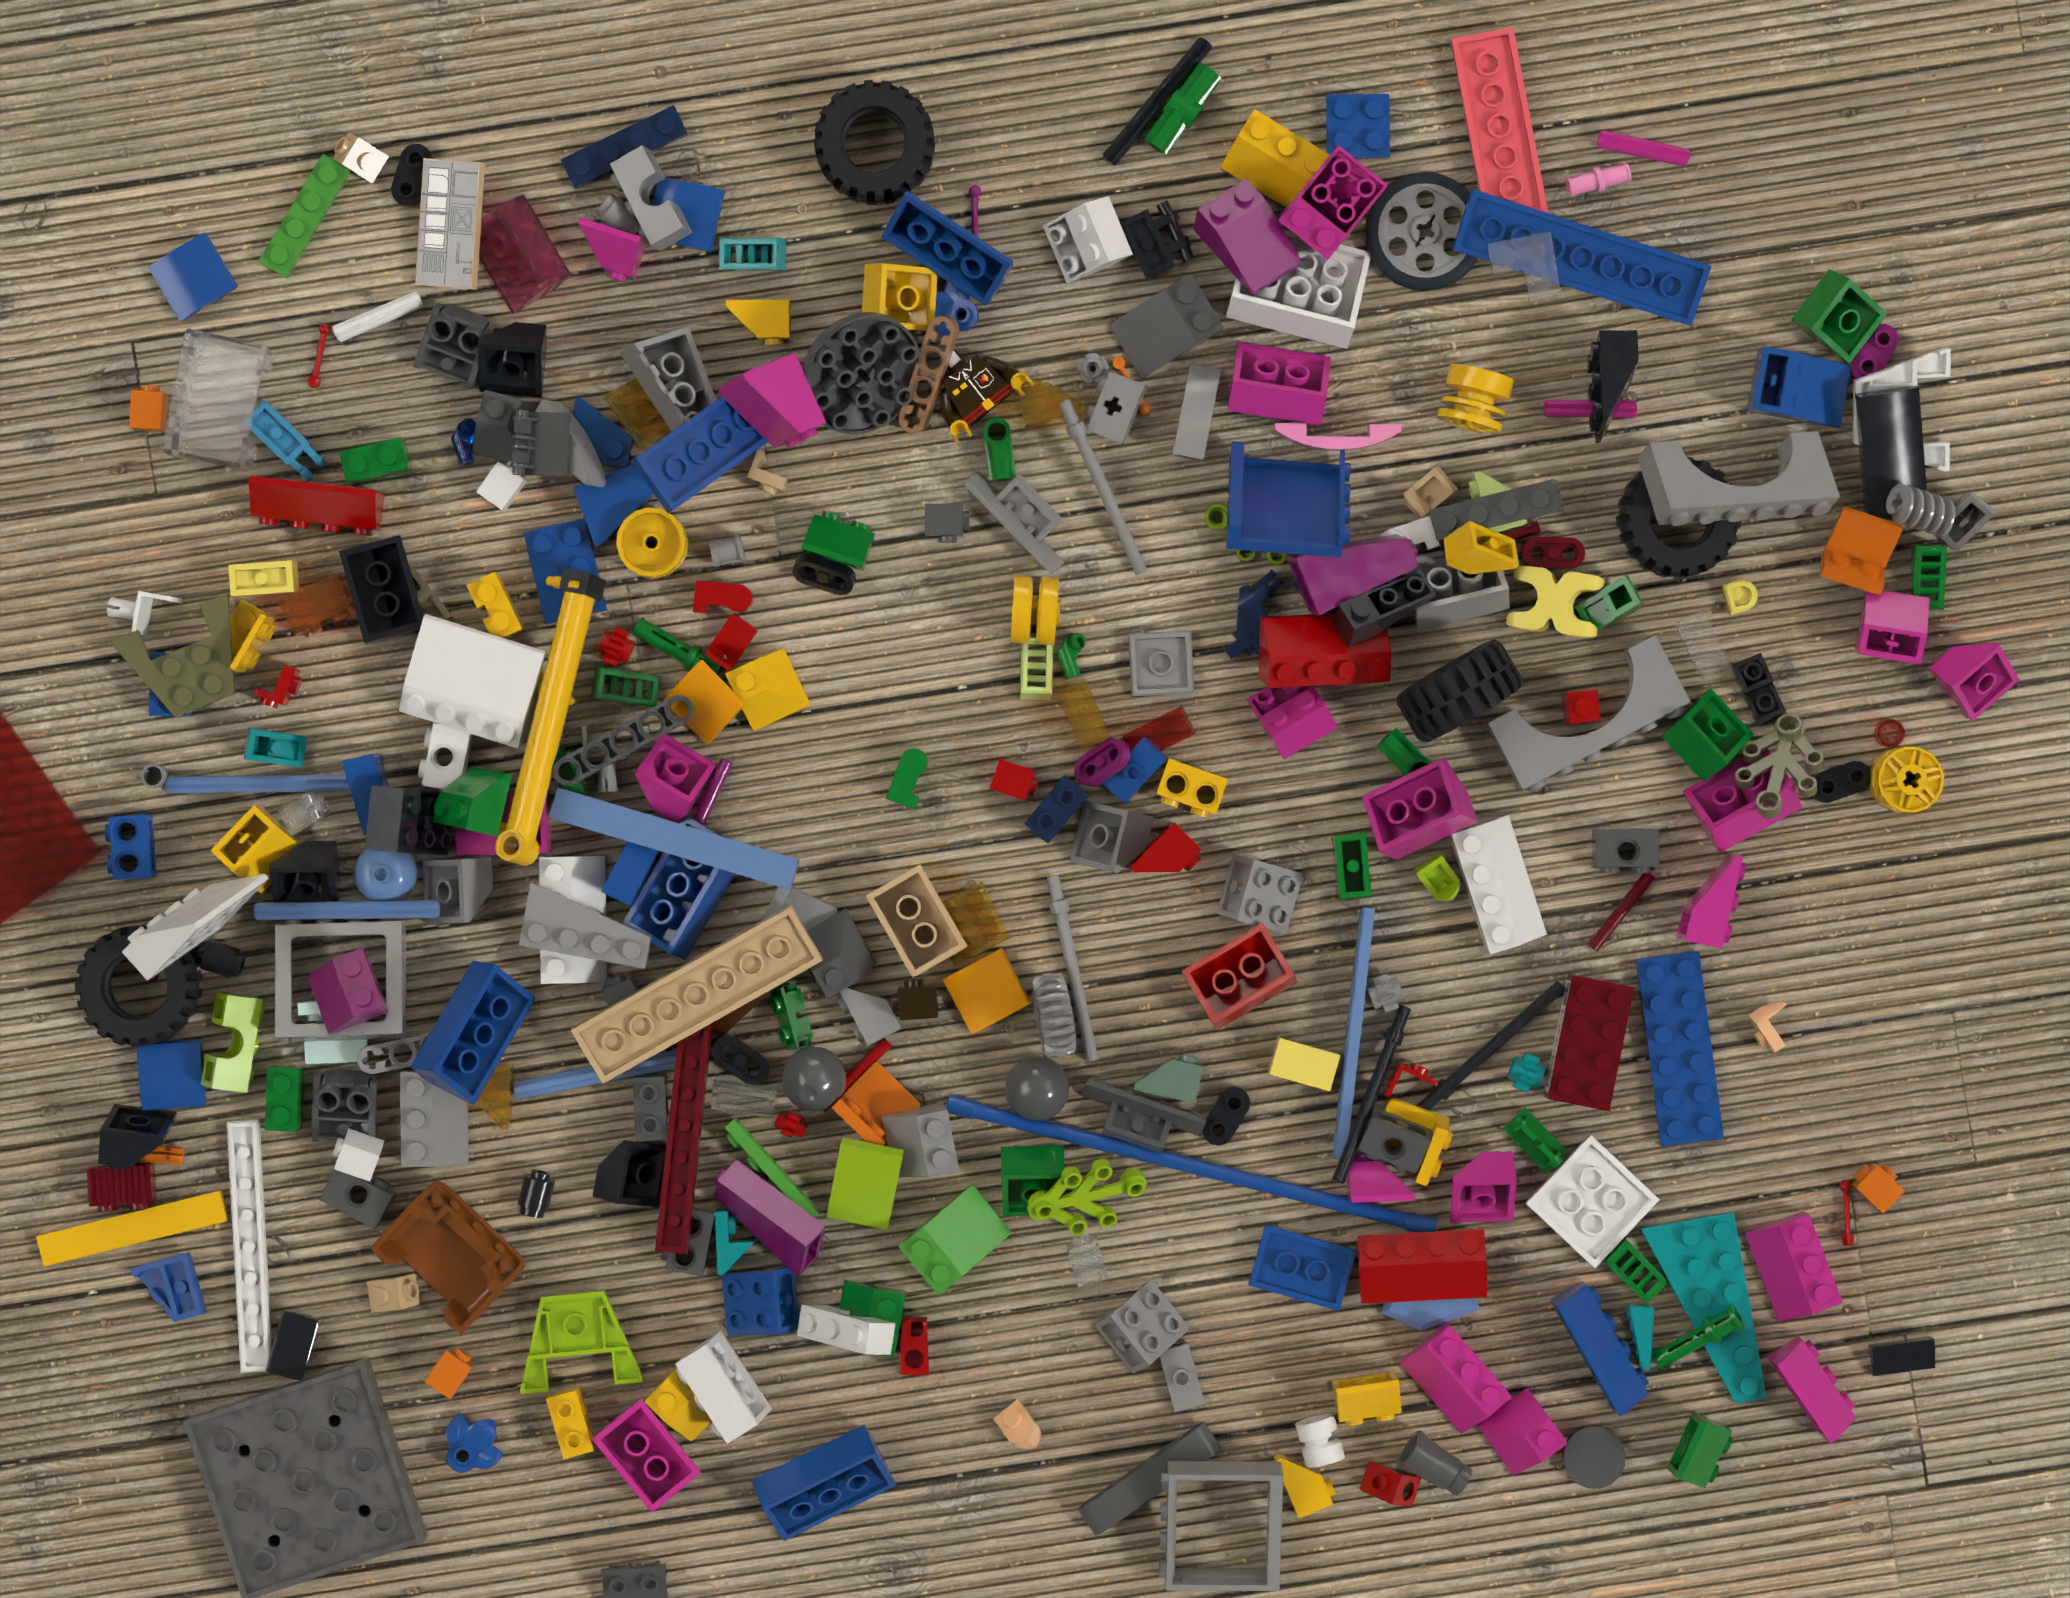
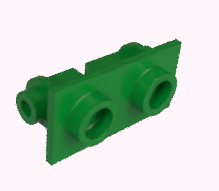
(792, 1030)
(1535, 1140)

